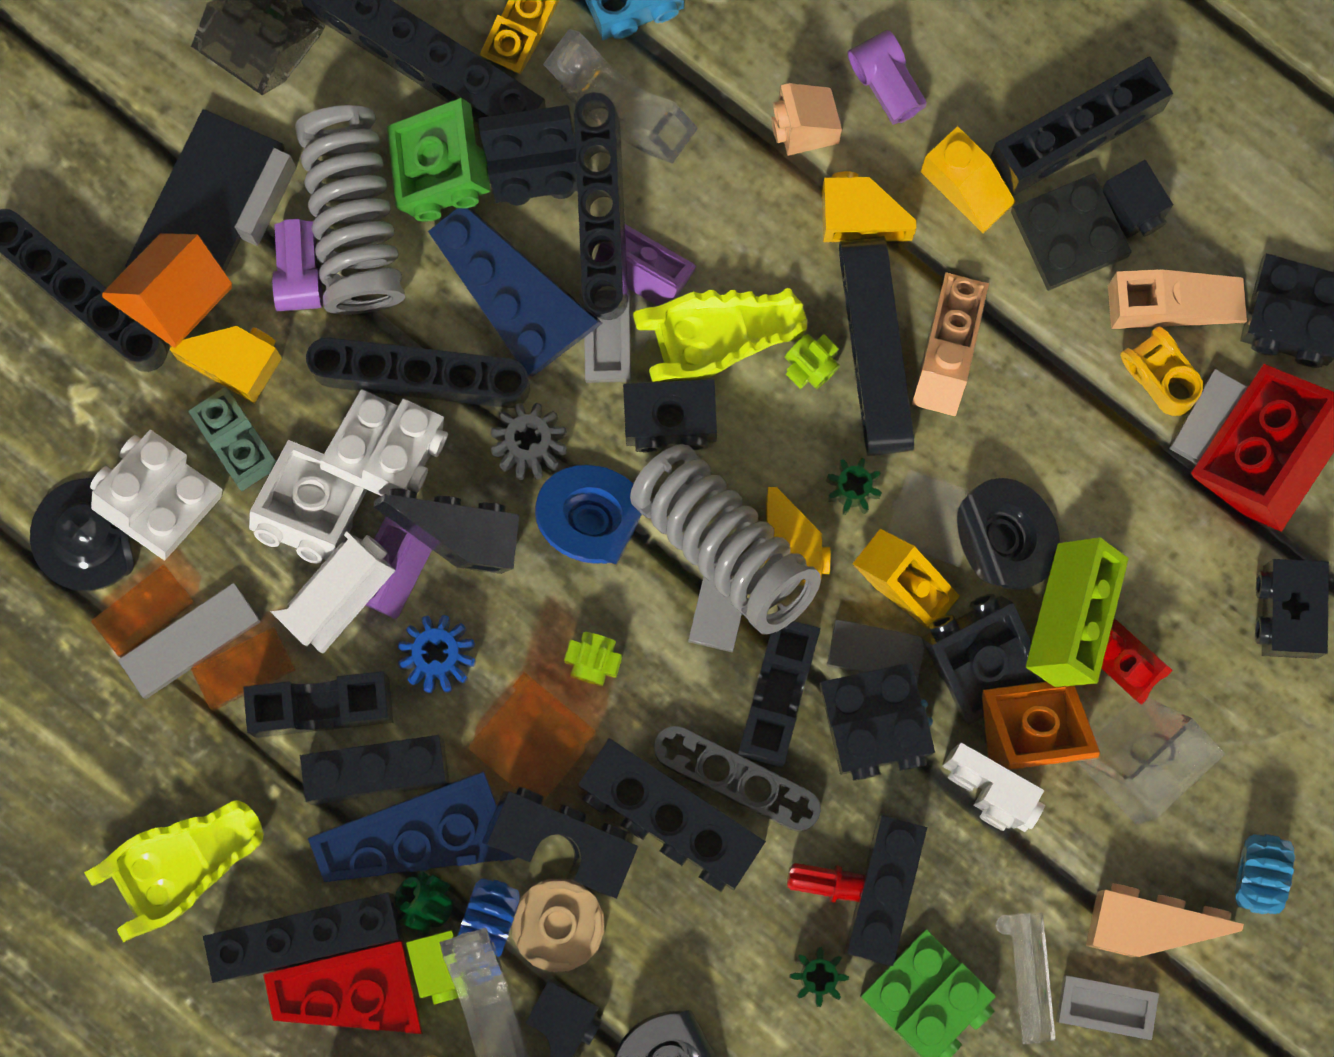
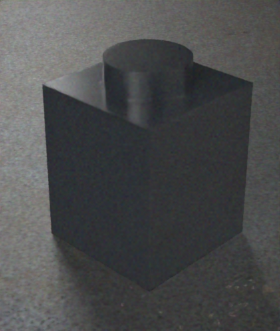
(1138, 200)

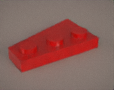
(350, 990)

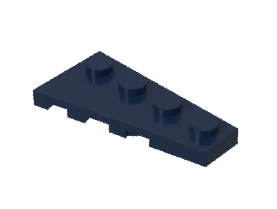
(519, 300)
(413, 835)

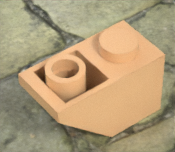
(805, 118)

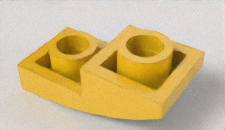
(518, 32)

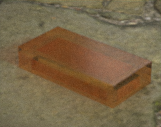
(142, 611)
(246, 664)

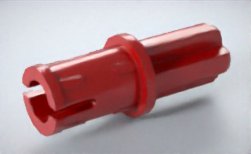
(825, 882)

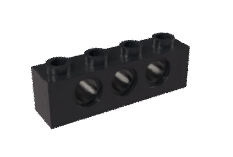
(1081, 125)
(617, 764)
(303, 937)

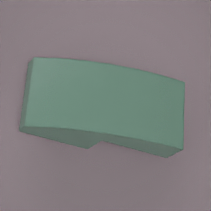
(233, 438)

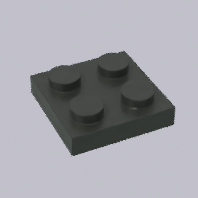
(1071, 231)

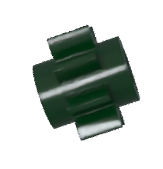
(857, 474)
(423, 902)
(828, 987)

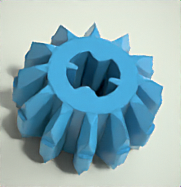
(1264, 874)

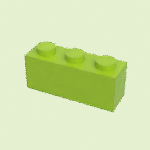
(1077, 612)

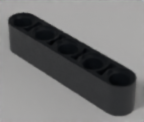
(594, 185)
(88, 307)
(876, 346)
(401, 359)

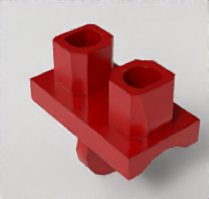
(1132, 663)

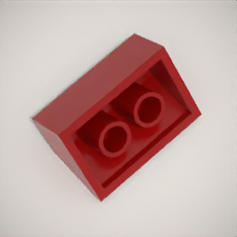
(1270, 447)

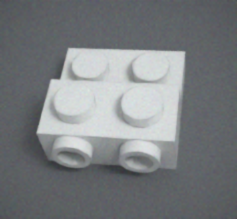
(384, 444)
(153, 494)
(304, 505)
(1004, 797)

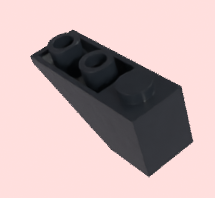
(462, 535)

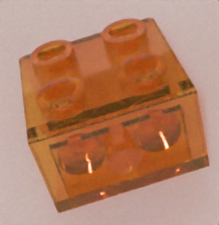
(533, 738)

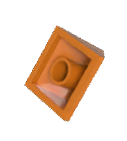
(170, 286)
(1036, 726)

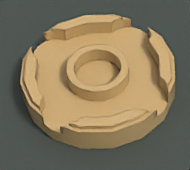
(558, 925)

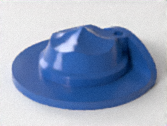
(587, 513)

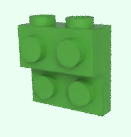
(437, 161)
(929, 998)

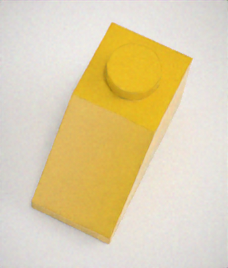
(968, 179)
(861, 209)
(232, 358)
(797, 531)
(906, 578)

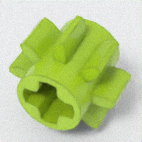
(812, 361)
(593, 658)

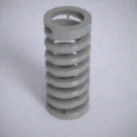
(357, 187)
(676, 499)

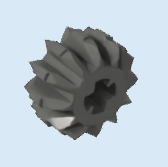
(519, 429)

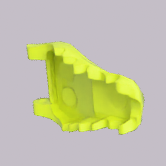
(713, 331)
(174, 865)

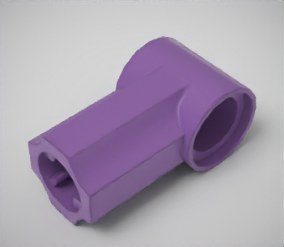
(882, 67)
(297, 276)

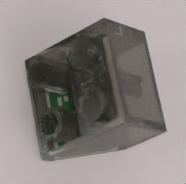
(256, 39)

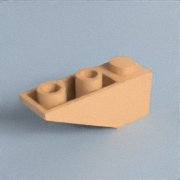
(1174, 299)
(950, 344)
(1143, 927)

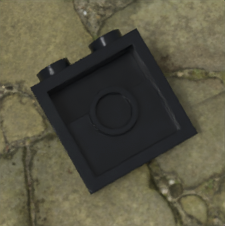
(530, 154)
(1292, 312)
(980, 652)
(877, 721)

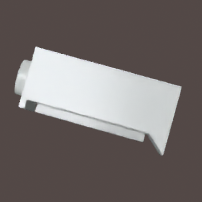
(336, 592)

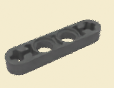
(733, 785)

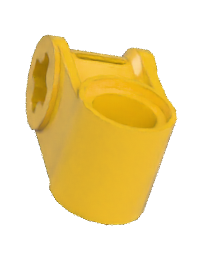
(1161, 369)

